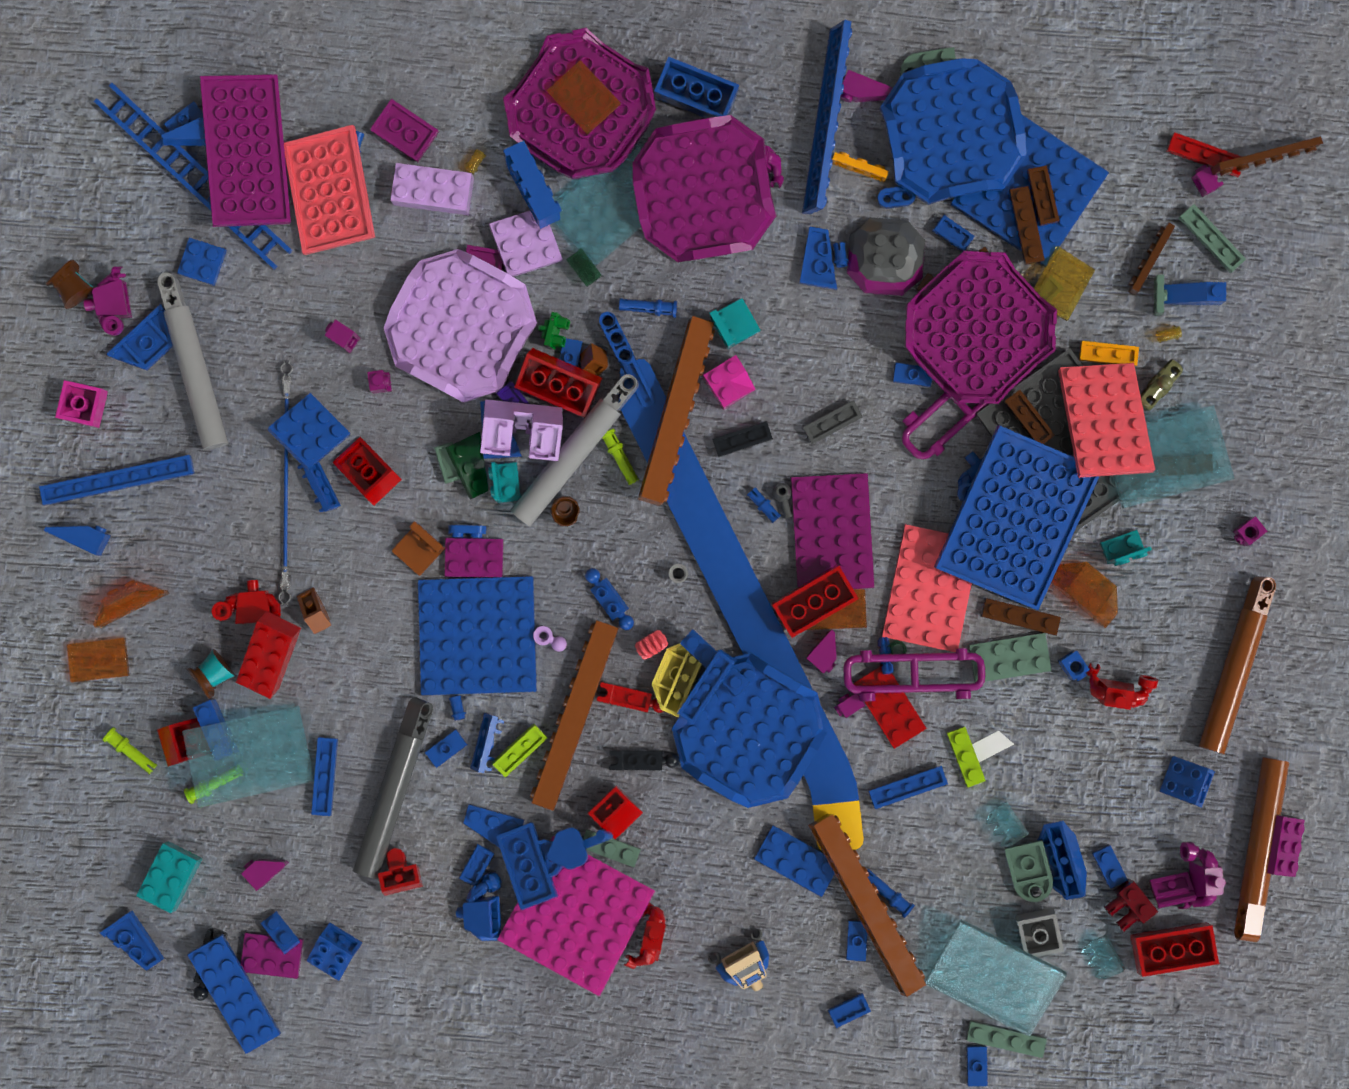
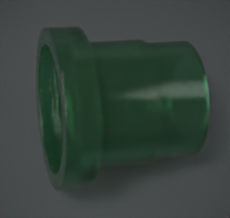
(893, 643)

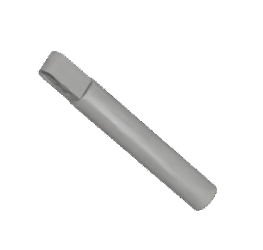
(192, 365)
(572, 453)

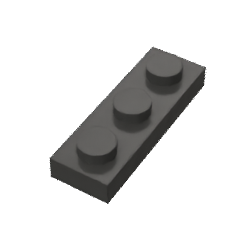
(832, 422)

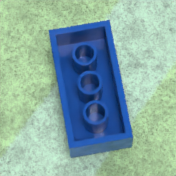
(695, 90)

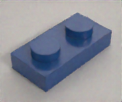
(1109, 866)
(280, 932)

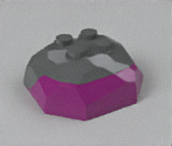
(886, 256)

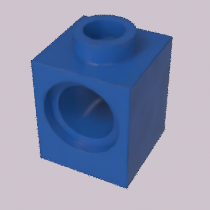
(1065, 663)

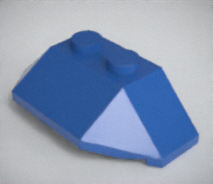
(1064, 860)

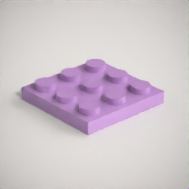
(524, 244)

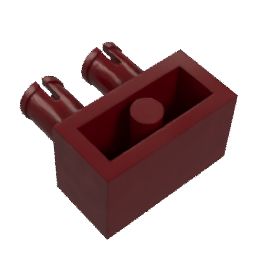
(1135, 900)

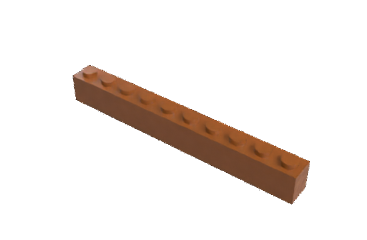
(676, 410)
(574, 716)
(867, 904)

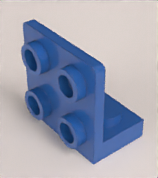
(1187, 781)
(334, 951)

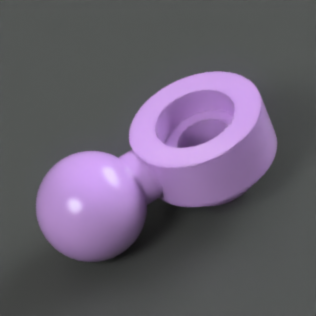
(558, 643)

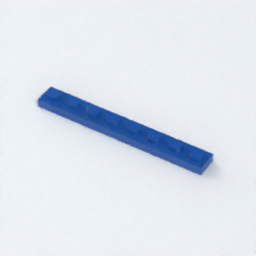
(116, 480)

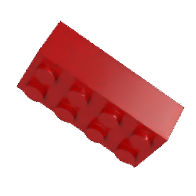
(558, 382)
(814, 601)
(268, 654)
(1174, 949)

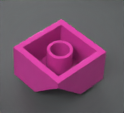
(729, 382)
(81, 404)

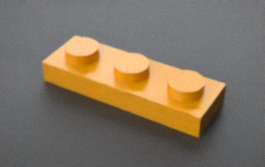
(860, 166)
(1108, 353)

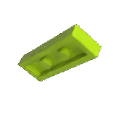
(519, 750)
(966, 757)

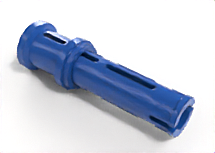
(657, 307)
(894, 899)

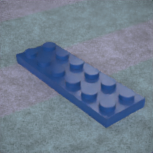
(234, 993)

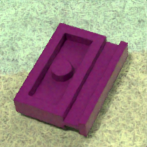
(1172, 890)

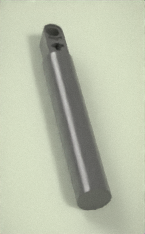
(393, 788)

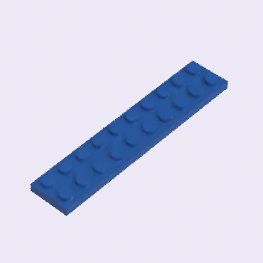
(826, 118)

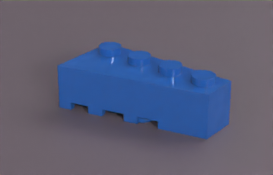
(532, 184)

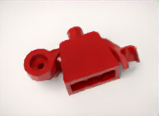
(248, 605)
(1118, 693)
(651, 940)

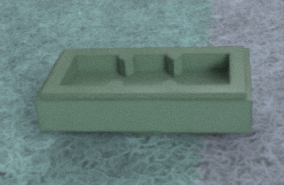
(1160, 295)
(447, 468)

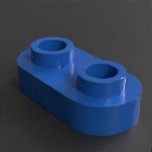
(895, 195)
(458, 530)

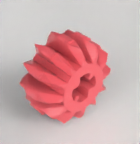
(651, 644)

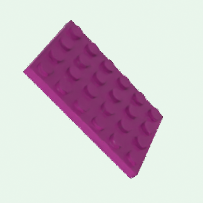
(833, 527)

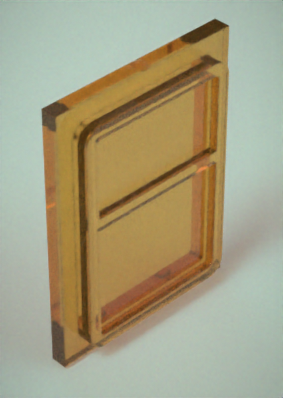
(583, 97)

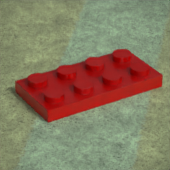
(892, 710)

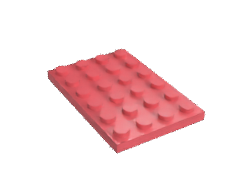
(328, 190)
(1106, 420)
(925, 602)

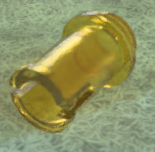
(474, 162)
(1169, 334)

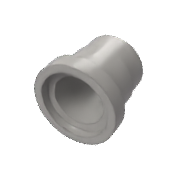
(680, 566)

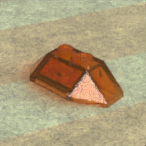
(1088, 590)
(126, 600)

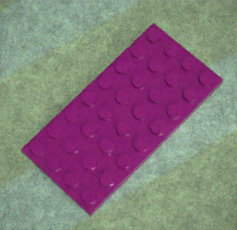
(245, 150)

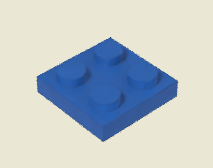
(201, 261)

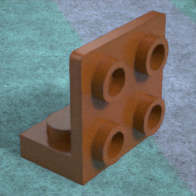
(418, 549)

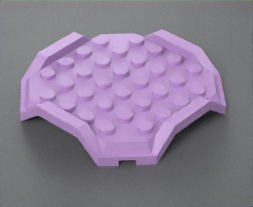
(459, 324)

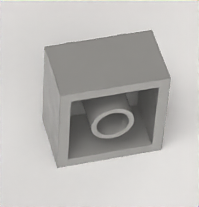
(1040, 932)

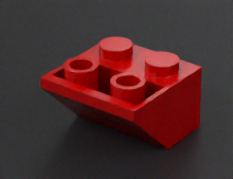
(615, 812)

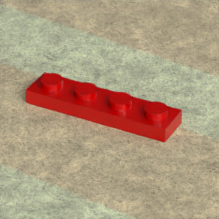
(1199, 151)

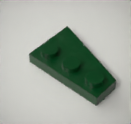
(469, 464)

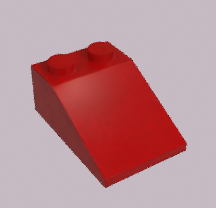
(367, 471)

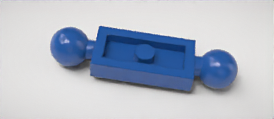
(609, 599)

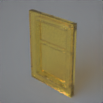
(1063, 282)

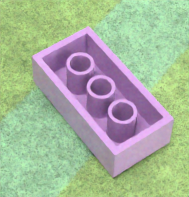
(432, 189)

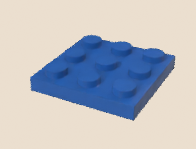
(309, 431)

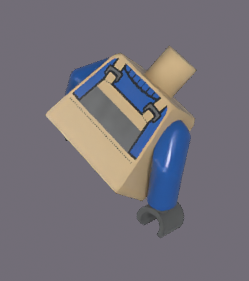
(745, 966)

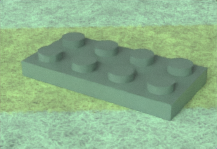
(1012, 657)

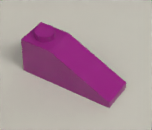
(863, 89)

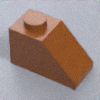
(313, 611)

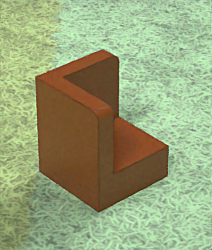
(594, 359)

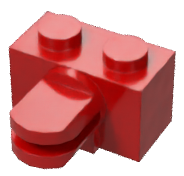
(400, 876)

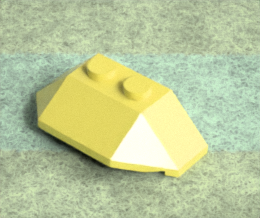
(675, 678)

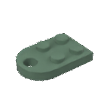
(925, 58)
(1030, 868)

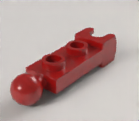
(629, 698)

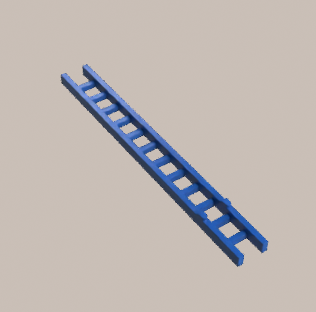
(180, 177)

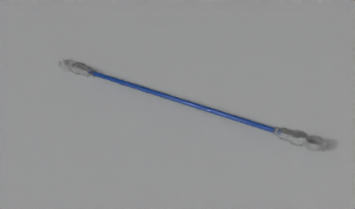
(285, 583)

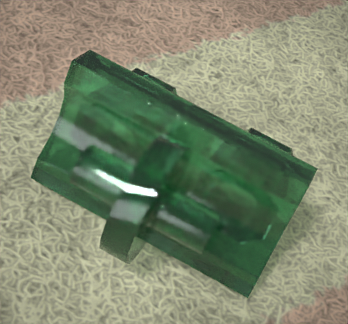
(584, 267)

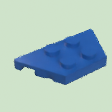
(145, 342)

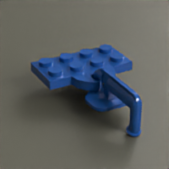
(535, 861)

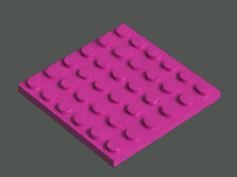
(583, 927)

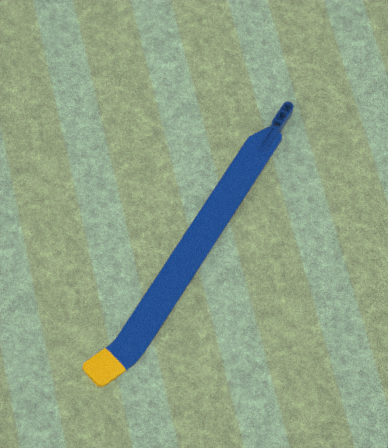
(734, 581)

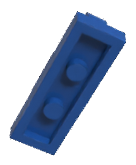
(321, 487)
(485, 743)

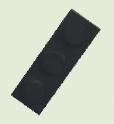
(742, 439)

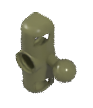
(1160, 384)

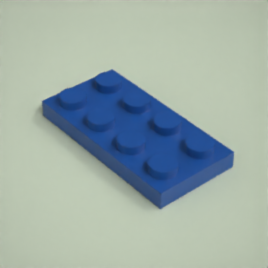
(795, 860)

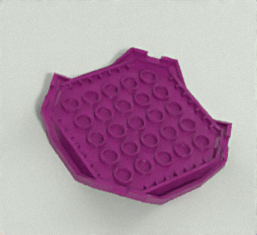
(553, 134)
(703, 188)
(979, 328)

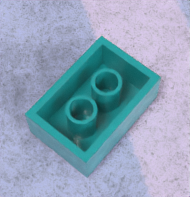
(169, 877)

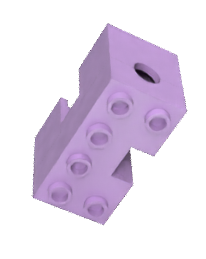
(539, 421)

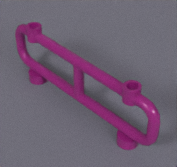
(913, 421)
(867, 693)

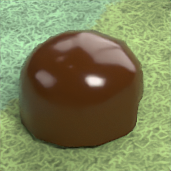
(565, 511)

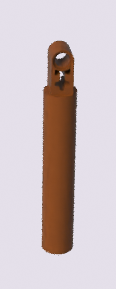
(1238, 665)
(1255, 876)

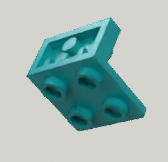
(734, 323)
(505, 482)
(1123, 547)

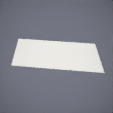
(991, 745)

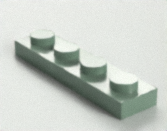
(1212, 238)
(1006, 1039)

